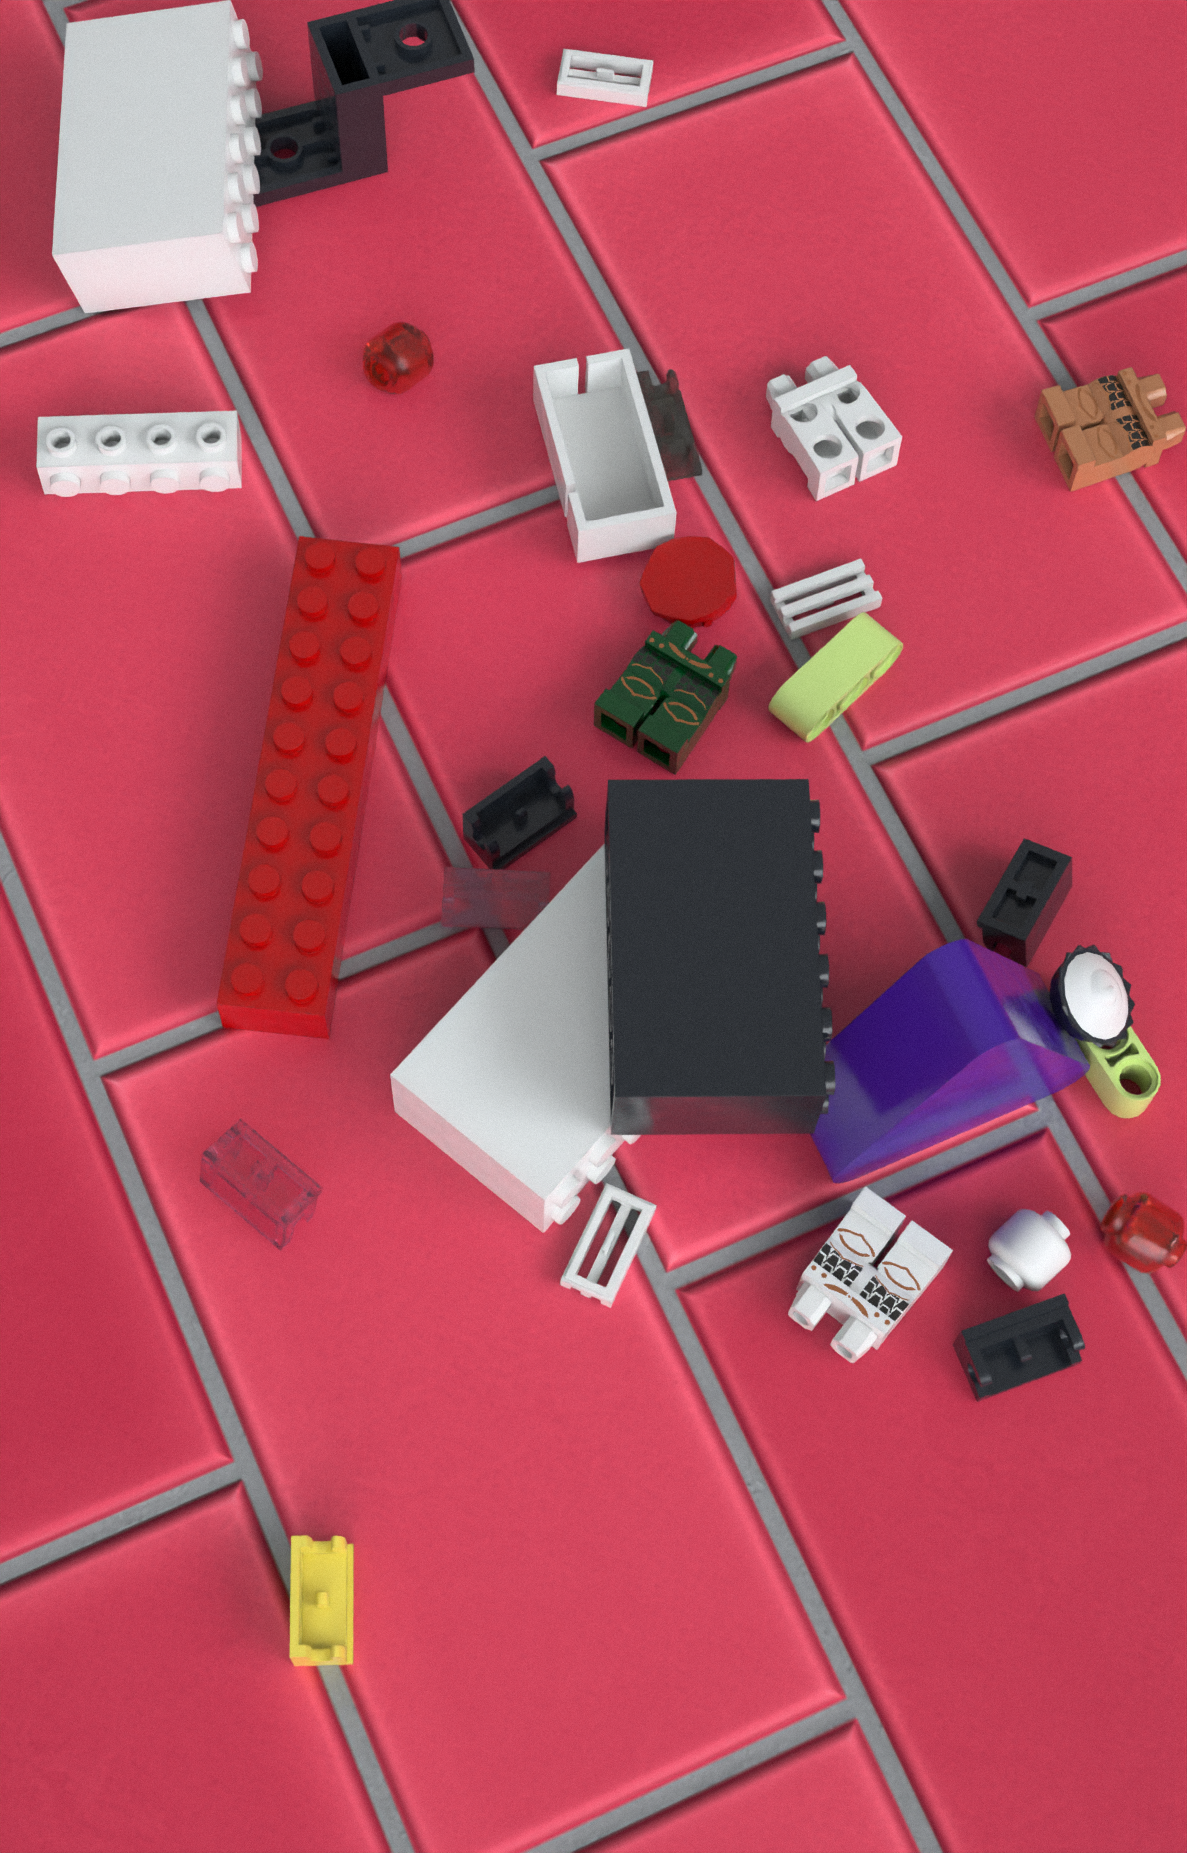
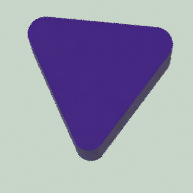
(940, 1056)

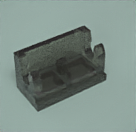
(670, 426)

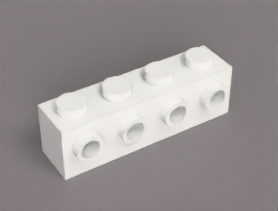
(139, 453)

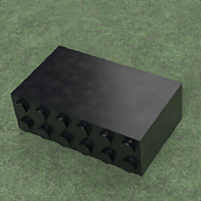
(715, 958)

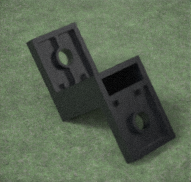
(354, 65)

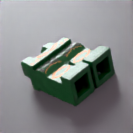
(666, 696)

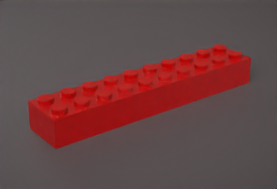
(311, 790)

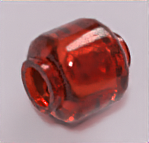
(398, 358)
(1144, 1232)

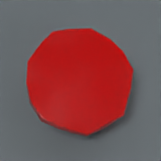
(689, 581)

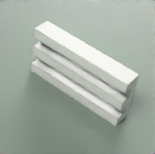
(603, 83)
(821, 582)
(590, 1286)

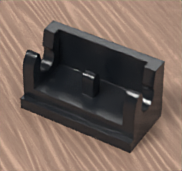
(518, 816)
(1026, 900)
(1019, 1347)

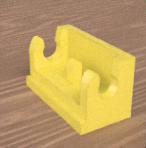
(321, 1602)

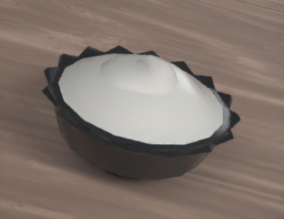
(1092, 997)

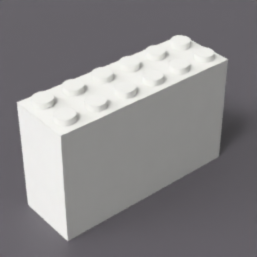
(158, 158)
(522, 1063)

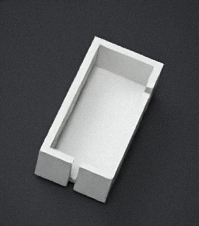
(604, 456)

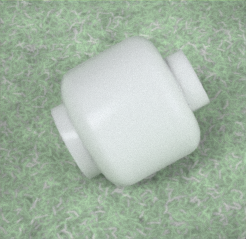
(1029, 1249)

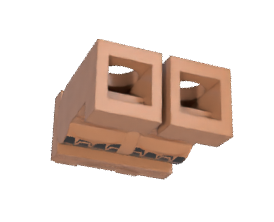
(1107, 426)

